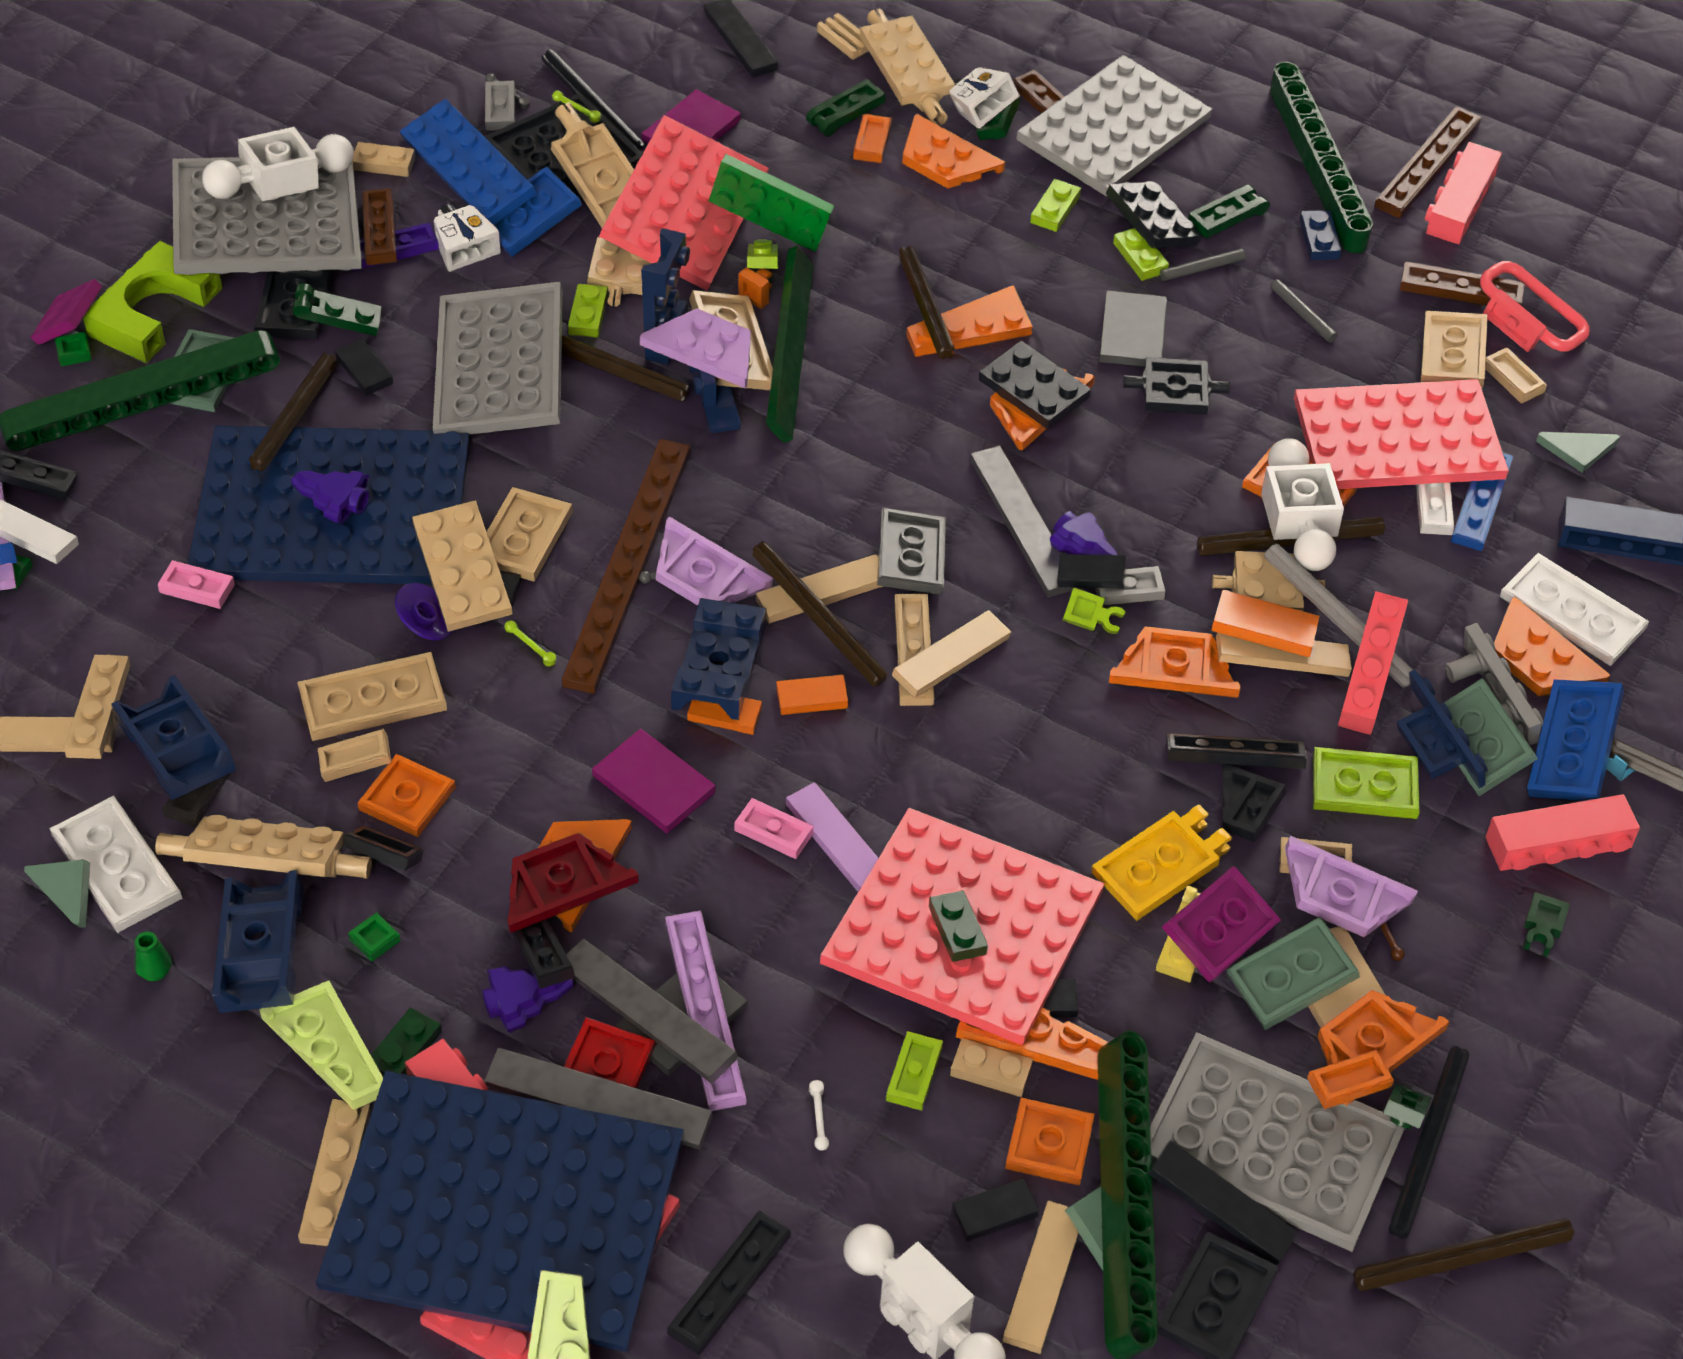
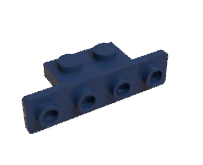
(716, 402)
(1436, 738)

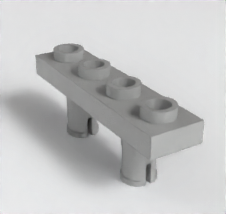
(1497, 674)

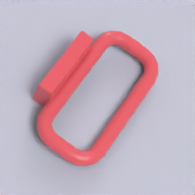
(1518, 322)

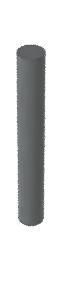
(1202, 264)
(1304, 311)

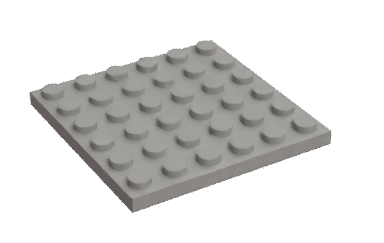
(254, 235)

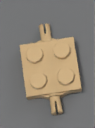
(616, 269)
(1260, 580)

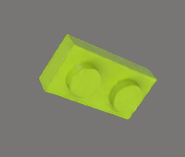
(1055, 205)
(762, 254)
(1139, 255)
(588, 310)
(914, 1071)

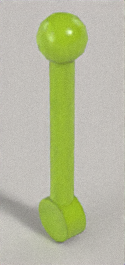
(594, 116)
(549, 658)

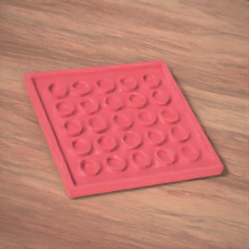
(1021, 902)

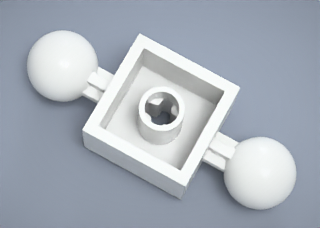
(277, 164)
(1302, 503)
(920, 1296)

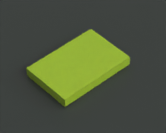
(1365, 783)

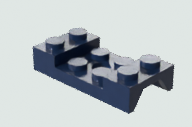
(659, 286)
(723, 634)
(181, 758)
(260, 970)

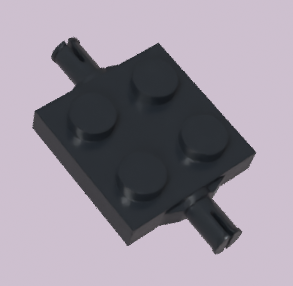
(1176, 385)

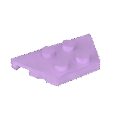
(704, 344)
(703, 569)
(1343, 890)

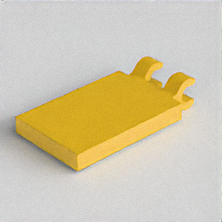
(1161, 861)

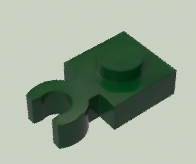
(1545, 921)

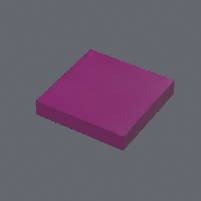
(66, 312)

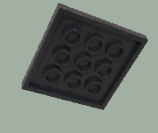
(529, 141)

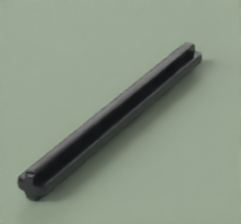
(578, 86)
(1429, 1143)

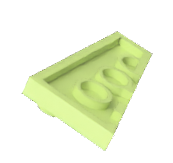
(328, 1042)
(559, 1318)

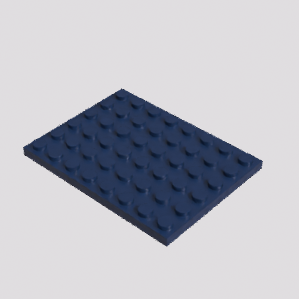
(267, 531)
(485, 1189)

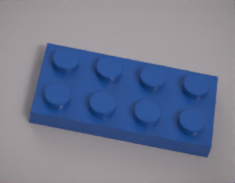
(1575, 740)

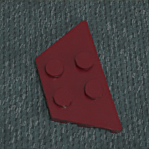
(562, 878)

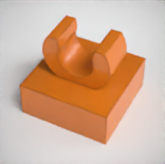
(755, 286)

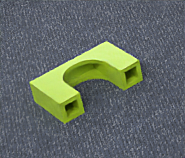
(135, 334)

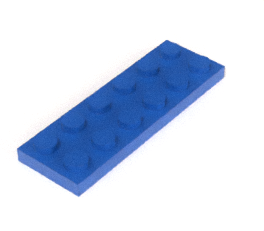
(467, 162)

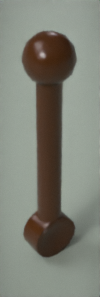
(1396, 952)

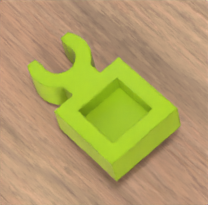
(1087, 610)

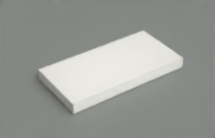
(1576, 609)
(123, 869)

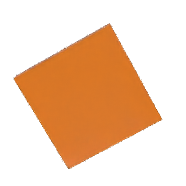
(406, 795)
(1050, 1141)

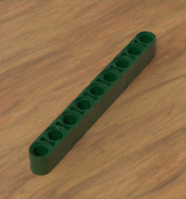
(1321, 157)
(138, 390)
(1126, 1197)

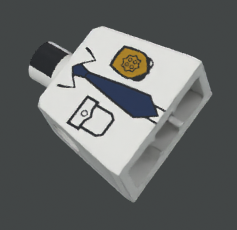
(983, 95)
(465, 236)

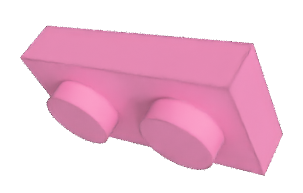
(196, 584)
(773, 828)

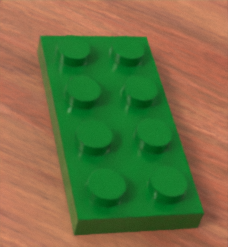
(770, 203)

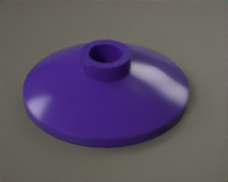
(420, 611)

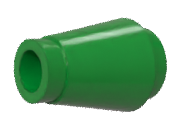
(151, 958)

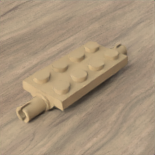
(908, 63)
(591, 162)
(265, 847)

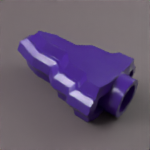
(335, 492)
(1080, 536)
(517, 996)

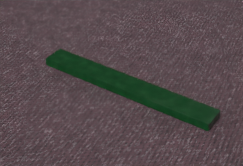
(789, 345)

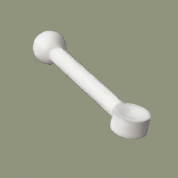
(816, 1089)

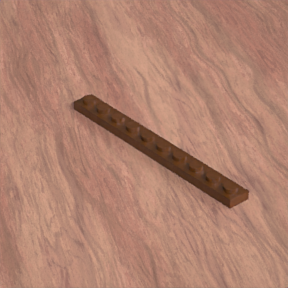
(625, 566)

